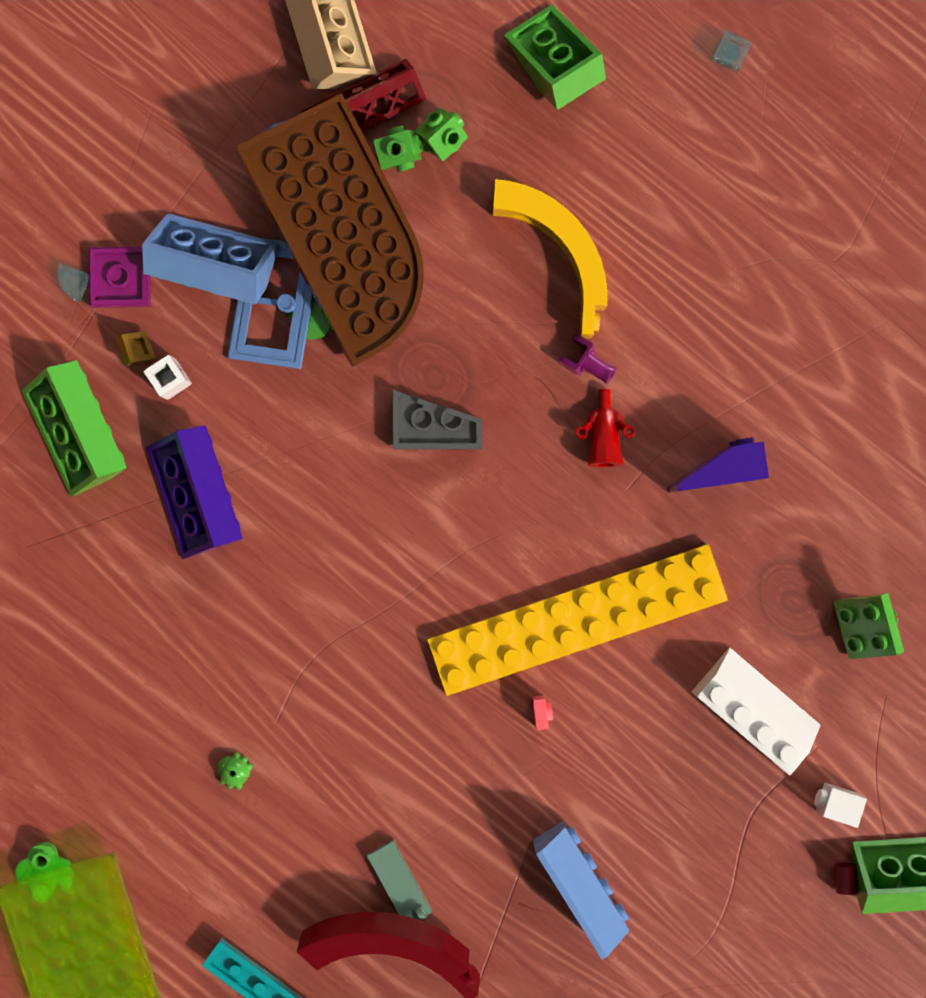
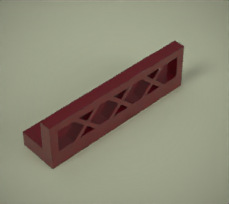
(379, 86)

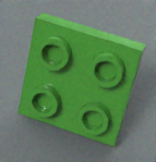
(869, 626)

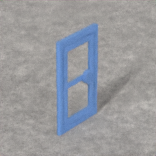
(286, 303)

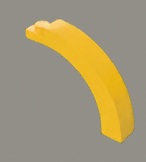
(556, 221)

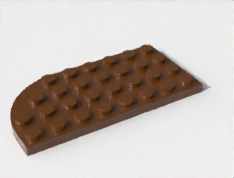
(339, 224)

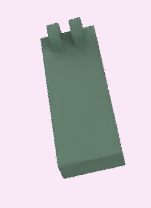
(399, 881)

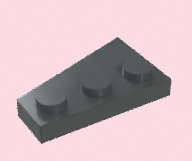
(432, 427)

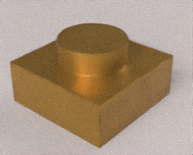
(135, 348)

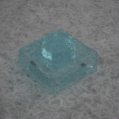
(731, 51)

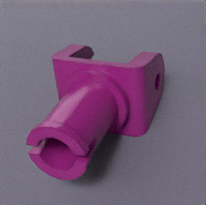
(588, 362)

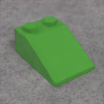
(556, 56)

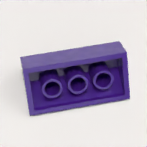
(194, 491)

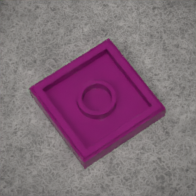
(118, 278)

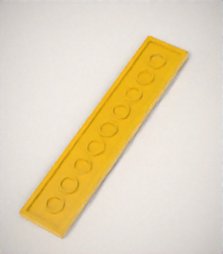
(577, 619)

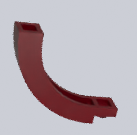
(394, 936)

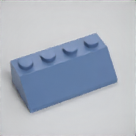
(209, 258)
(581, 888)

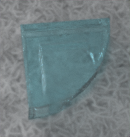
(72, 281)

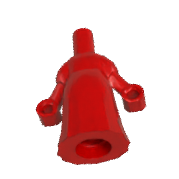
(605, 441)

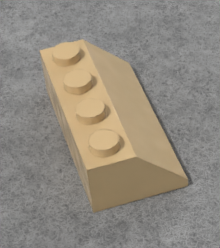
(331, 42)

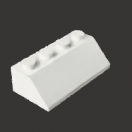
(758, 711)

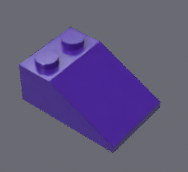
(736, 464)

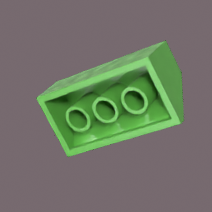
(73, 427)
(890, 874)

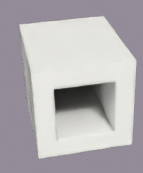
(167, 377)
(840, 804)

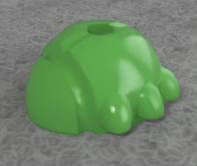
(236, 764)

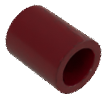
(845, 878)

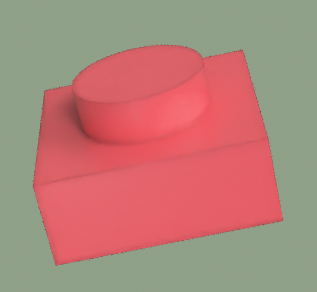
(542, 712)

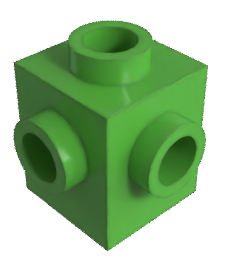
(442, 133)
(389, 149)

